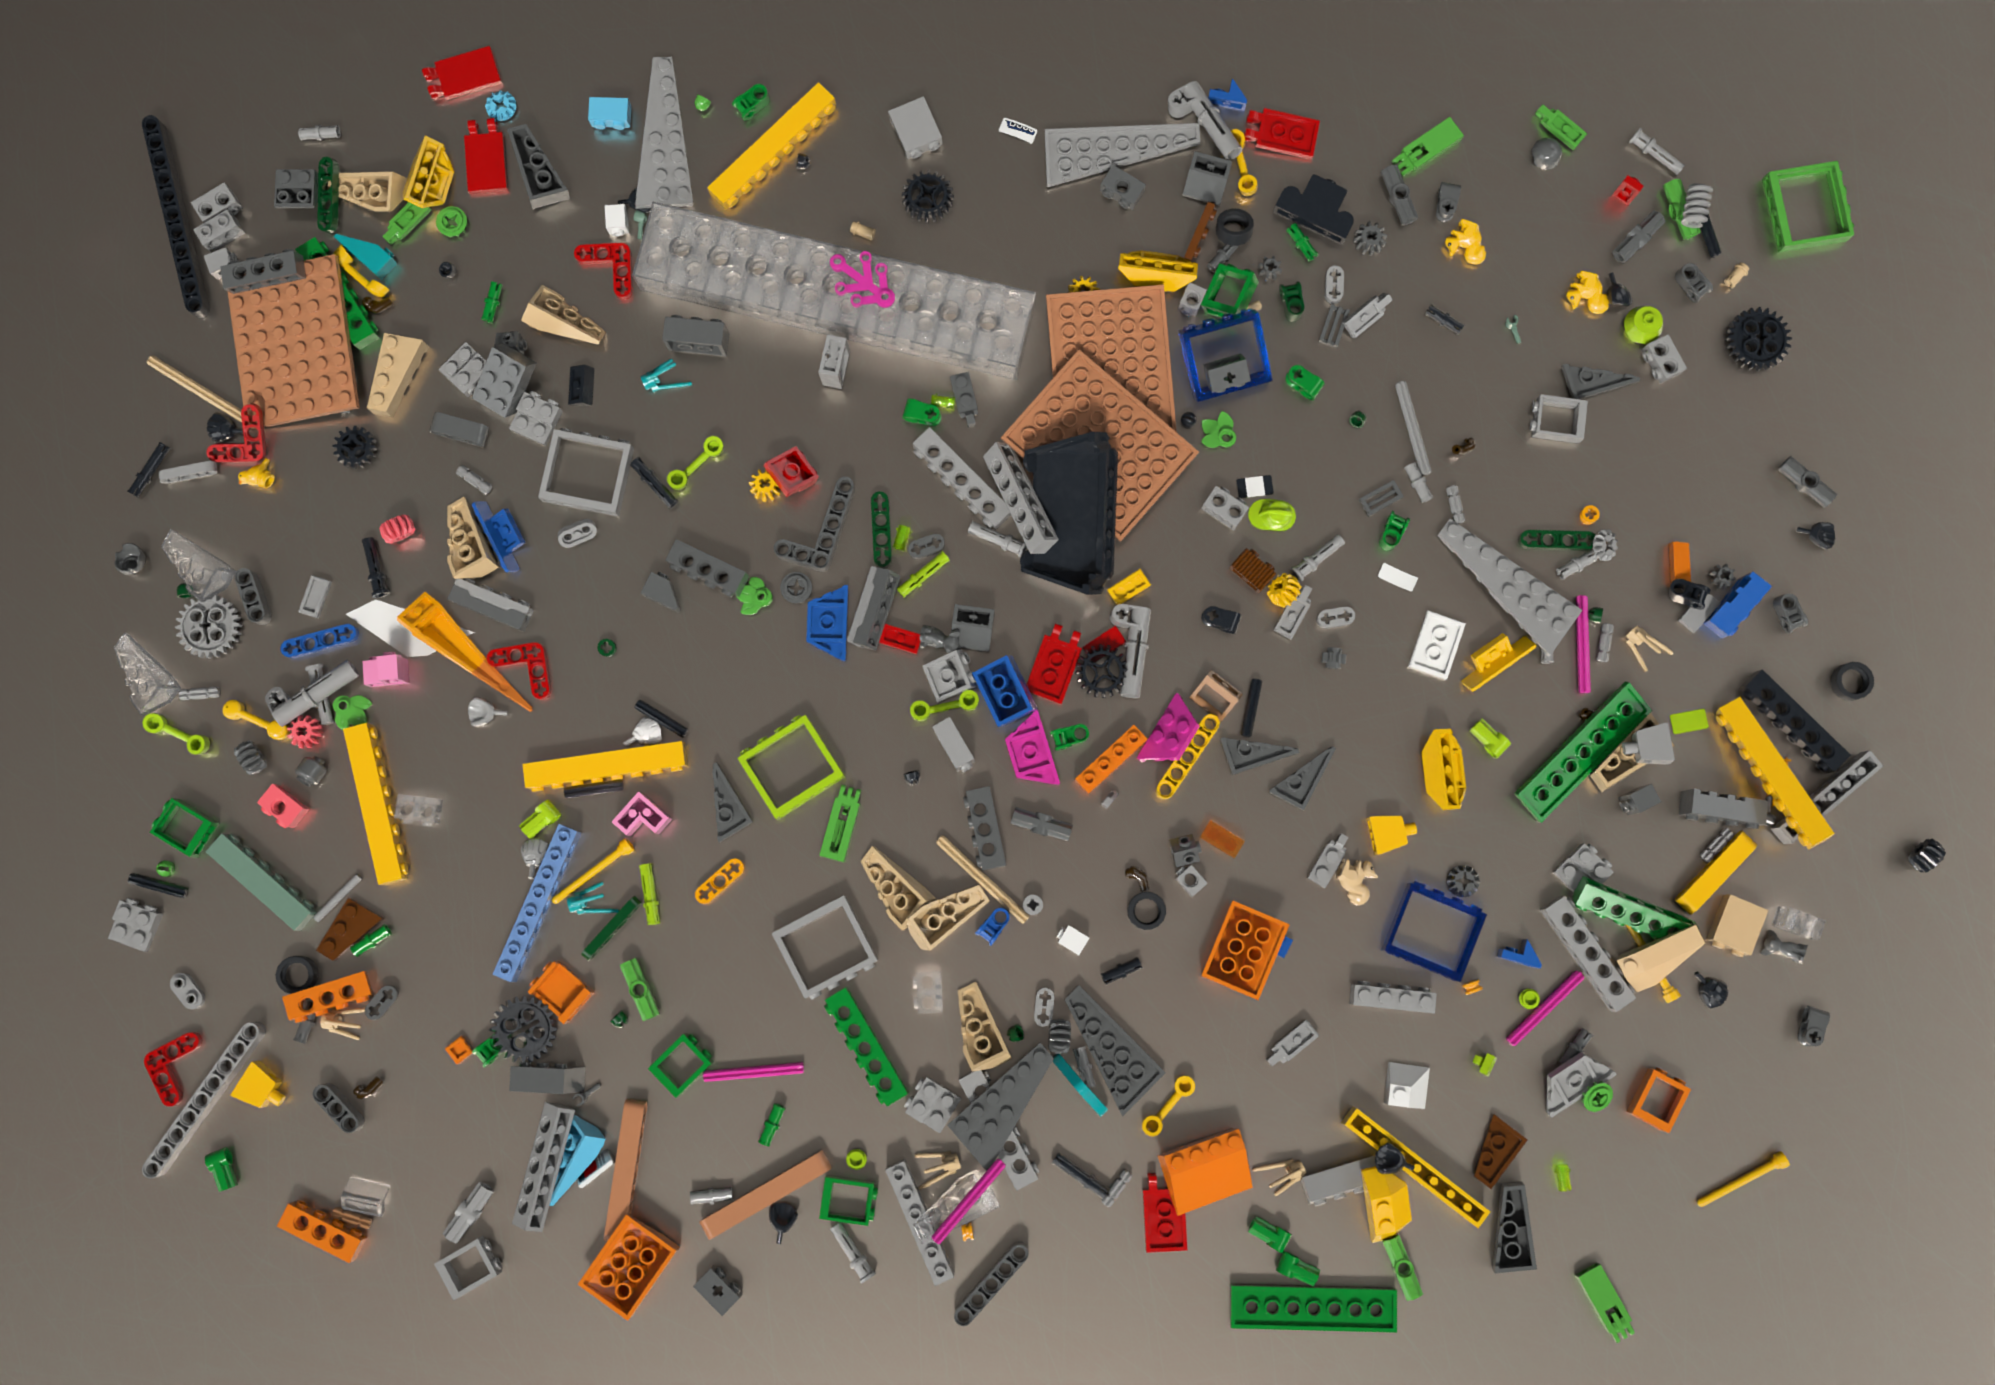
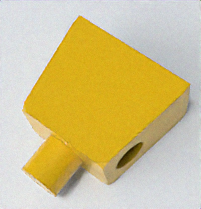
(1389, 832)
(259, 1086)

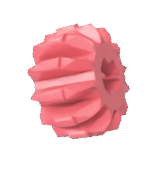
(397, 529)
(297, 731)

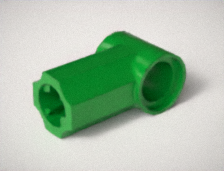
(220, 1165)
(1273, 1235)
(1293, 1267)

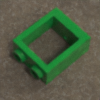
(1218, 309)
(200, 838)
(661, 1074)
(825, 1213)

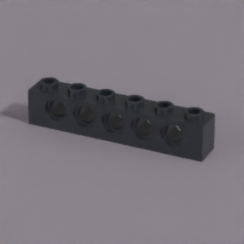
(1835, 753)

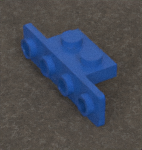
(501, 533)

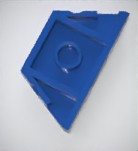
(828, 622)

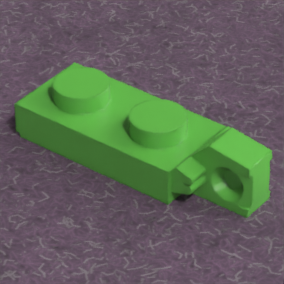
(1561, 126)
(404, 222)

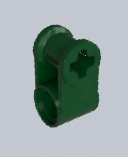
(1292, 297)

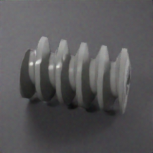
(1695, 205)

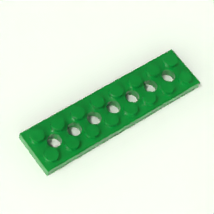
(1571, 748)
(1322, 1320)

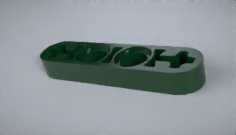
(331, 194)
(881, 529)
(1557, 536)
(611, 928)

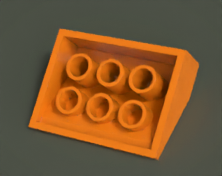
(1245, 950)
(1206, 1170)
(628, 1266)

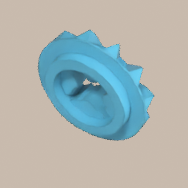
(502, 113)

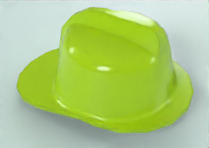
(1272, 515)

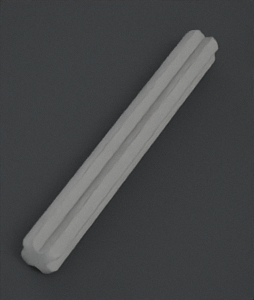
(1413, 428)

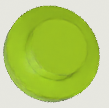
(1529, 998)
(856, 1159)

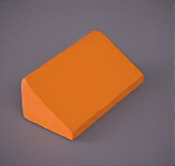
(1679, 561)

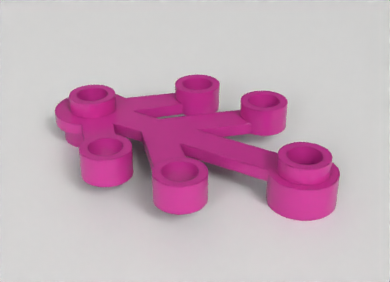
(864, 282)

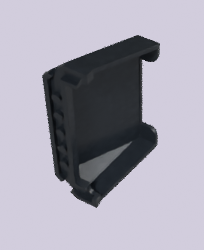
(1079, 495)

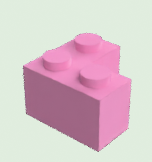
(386, 670)
(640, 811)

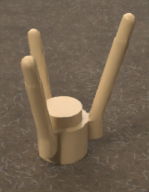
(1639, 635)
(333, 1021)
(949, 1163)
(1294, 1172)

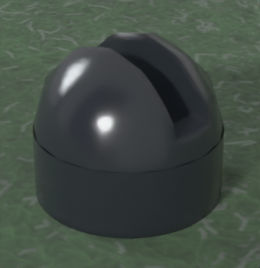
(802, 161)
(446, 267)
(1186, 423)
(912, 776)

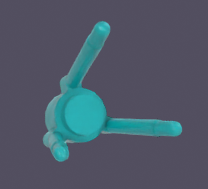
(651, 379)
(578, 902)

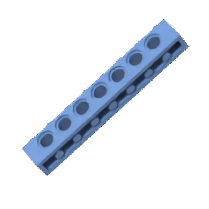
(537, 903)

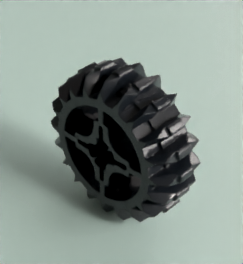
(940, 185)
(1092, 686)

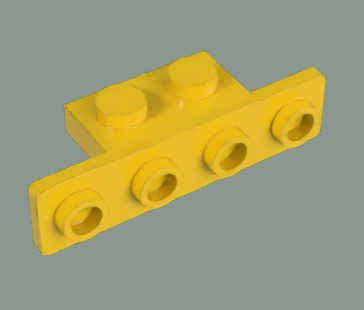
(1495, 658)

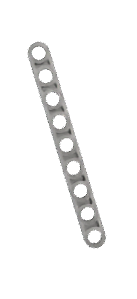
(196, 1105)

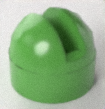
(702, 103)
(165, 864)

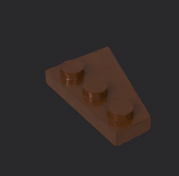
(1201, 231)
(348, 927)
(1498, 1151)

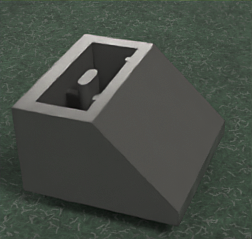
(1207, 178)
(296, 188)
(974, 626)

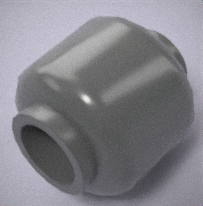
(310, 771)

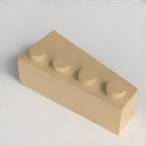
(394, 372)
(1617, 765)

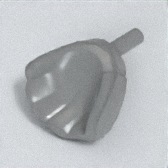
(482, 711)
(533, 854)

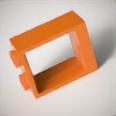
(1642, 1092)

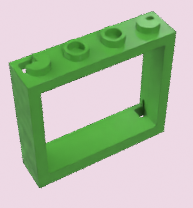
(1777, 209)

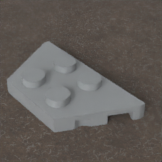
(1571, 1079)

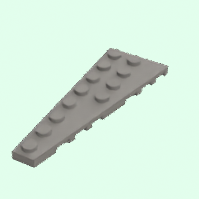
(1092, 150)
(663, 154)
(1531, 602)

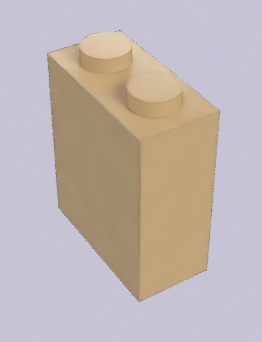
(1737, 925)

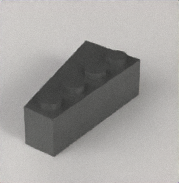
(1513, 1233)

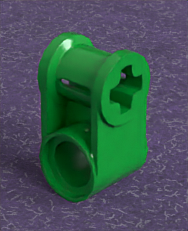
(750, 101)
(1306, 382)
(918, 412)
(1395, 528)
(1068, 736)
(487, 1052)

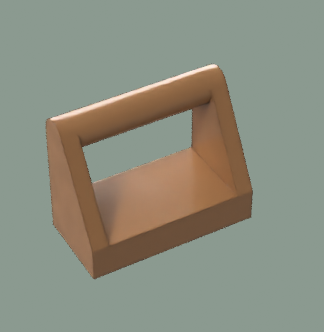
(1221, 687)

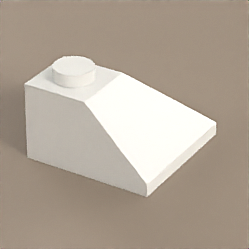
(1406, 1085)

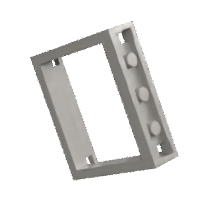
(580, 503)
(811, 917)

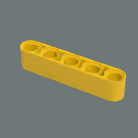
(1184, 766)
(1715, 872)

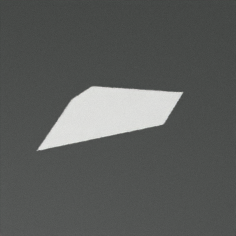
(382, 621)

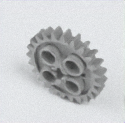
(226, 624)

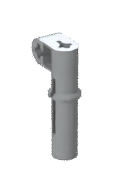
(1207, 116)
(1139, 625)
(287, 708)

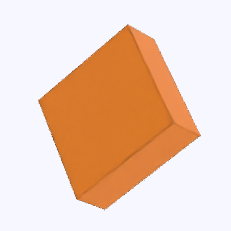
(459, 1050)

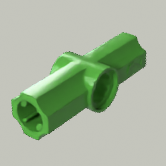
(1676, 196)
(645, 1002)
(1406, 1279)

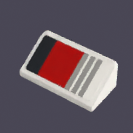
(597, 1167)

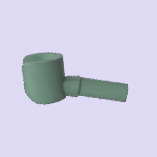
(641, 218)
(1512, 326)

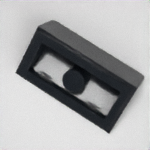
(581, 385)

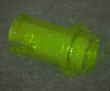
(943, 401)
(901, 537)
(1563, 1177)

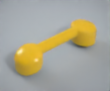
(1247, 183)
(372, 286)
(235, 710)
(1184, 1087)

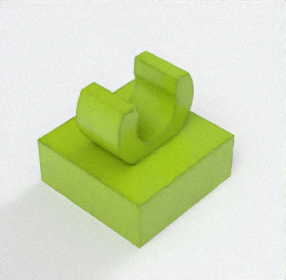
(1486, 1064)

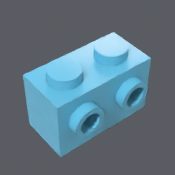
(609, 112)

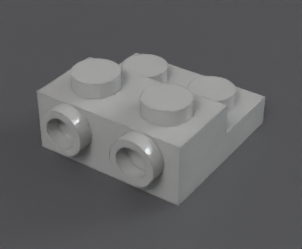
(464, 369)
(536, 417)
(950, 675)
(1584, 863)
(135, 924)
(932, 1104)

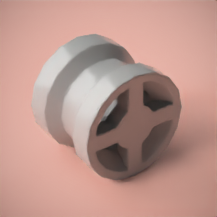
(1032, 904)

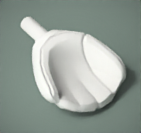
(646, 733)

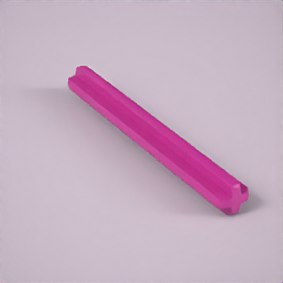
(1583, 652)
(1545, 1008)
(753, 1072)
(968, 1201)

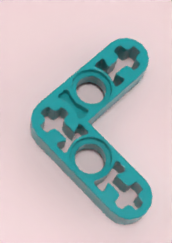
(1079, 1085)

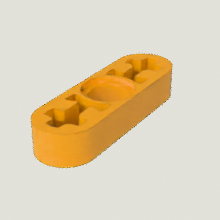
(705, 887)

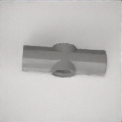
(468, 1212)

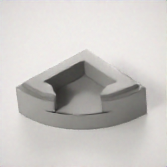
(1109, 799)

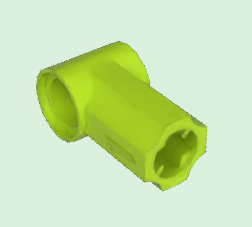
(1494, 742)
(543, 816)

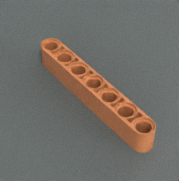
(626, 1164)
(765, 1194)

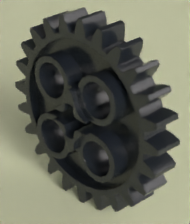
(1776, 340)
(531, 1045)

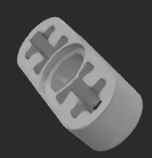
(188, 472)

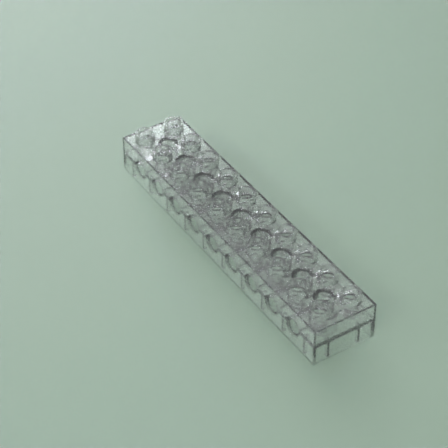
(816, 309)

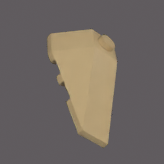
(372, 189)
(552, 315)
(468, 547)
(895, 887)
(941, 917)
(1655, 960)
(981, 1037)

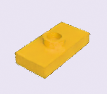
(1129, 587)

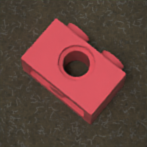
(293, 811)

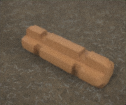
(352, 1218)

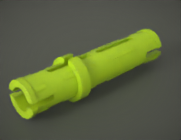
(925, 572)
(650, 899)

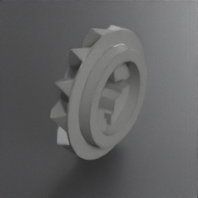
(1600, 545)

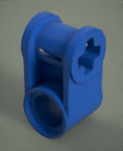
(993, 926)

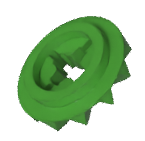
(451, 213)
(1603, 1098)

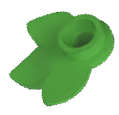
(1217, 429)
(751, 596)
(354, 713)

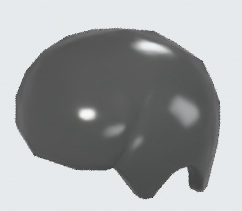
(1546, 153)
(129, 559)

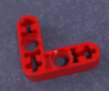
(612, 257)
(246, 447)
(532, 662)
(163, 1066)

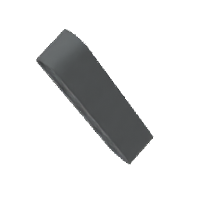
(988, 1293)

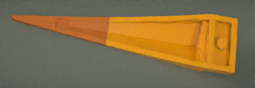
(437, 629)

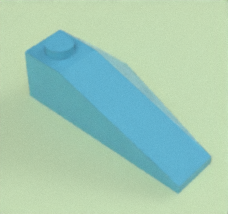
(580, 1150)

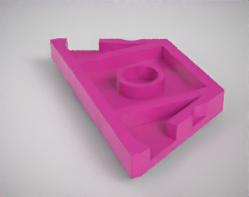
(1171, 733)
(1031, 752)

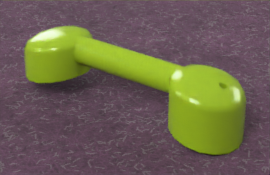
(712, 448)
(968, 701)
(158, 723)

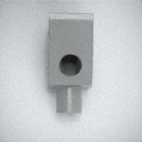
(1651, 745)

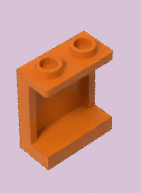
(560, 991)

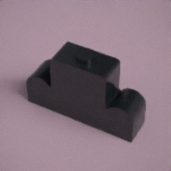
(1317, 208)

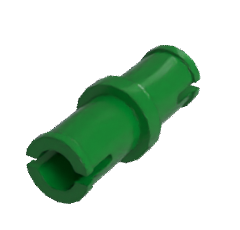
(1302, 242)
(492, 302)
(370, 940)
(771, 1124)

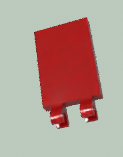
(463, 74)
(1283, 132)
(485, 159)
(1054, 666)
(1163, 1227)

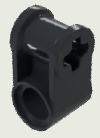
(1690, 593)
(1225, 619)

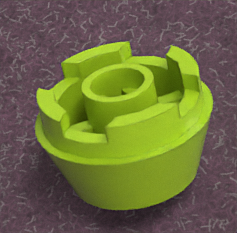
(1643, 324)

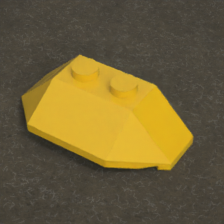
(429, 175)
(1156, 268)
(1444, 769)
(1385, 1203)

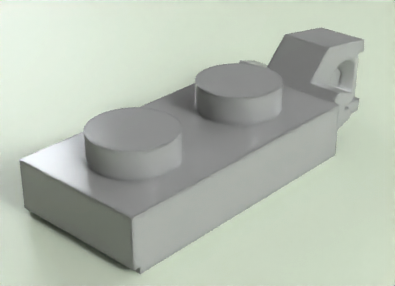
(1366, 314)
(1294, 614)
(1328, 861)
(1293, 1043)

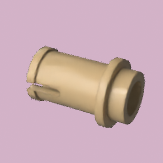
(862, 230)
(1735, 276)

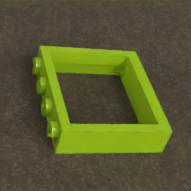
(808, 794)

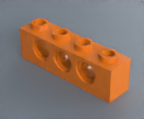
(1110, 759)
(294, 1002)
(292, 1222)

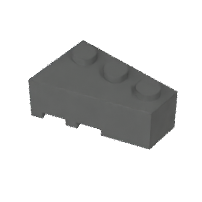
(546, 1078)

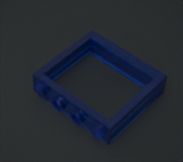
(1211, 325)
(1455, 903)

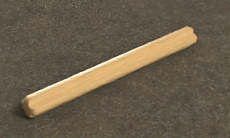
(195, 387)
(982, 879)

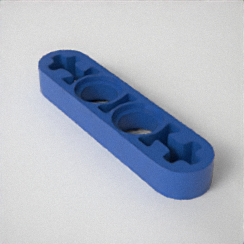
(319, 638)

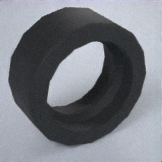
(1234, 216)
(1863, 670)
(1161, 908)
(282, 969)

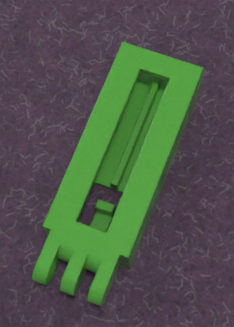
(1435, 142)
(839, 831)
(1603, 1297)

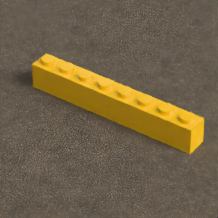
(772, 146)
(605, 765)
(1774, 773)
(375, 804)
(1422, 1173)

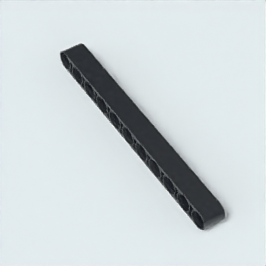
(170, 209)

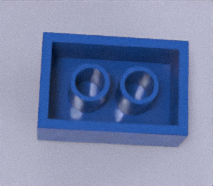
(1005, 691)

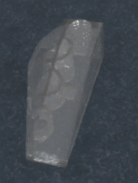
(200, 569)
(148, 680)
(948, 1201)

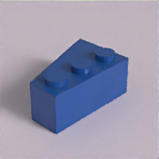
(1737, 604)

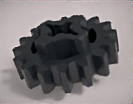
(349, 441)

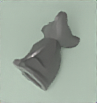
(936, 638)
(1789, 949)

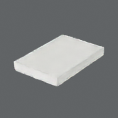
(1436, 645)

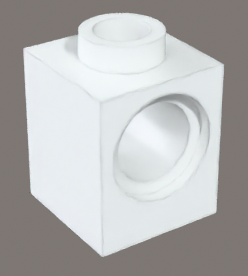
(616, 219)
(1072, 939)

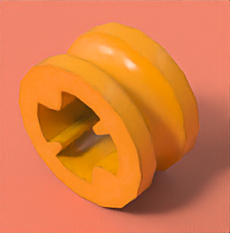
(1586, 520)
(1472, 986)
(967, 1231)

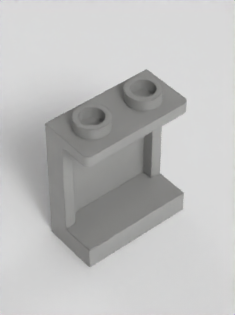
(915, 128)

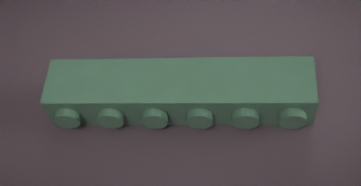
(261, 882)

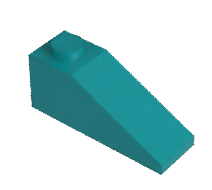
(370, 254)

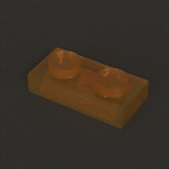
(1222, 839)

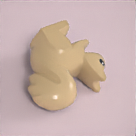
(1352, 877)

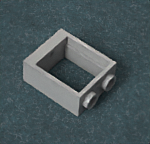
(833, 369)
(1579, 418)
(954, 745)
(450, 1277)

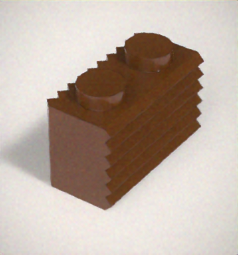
(1253, 570)

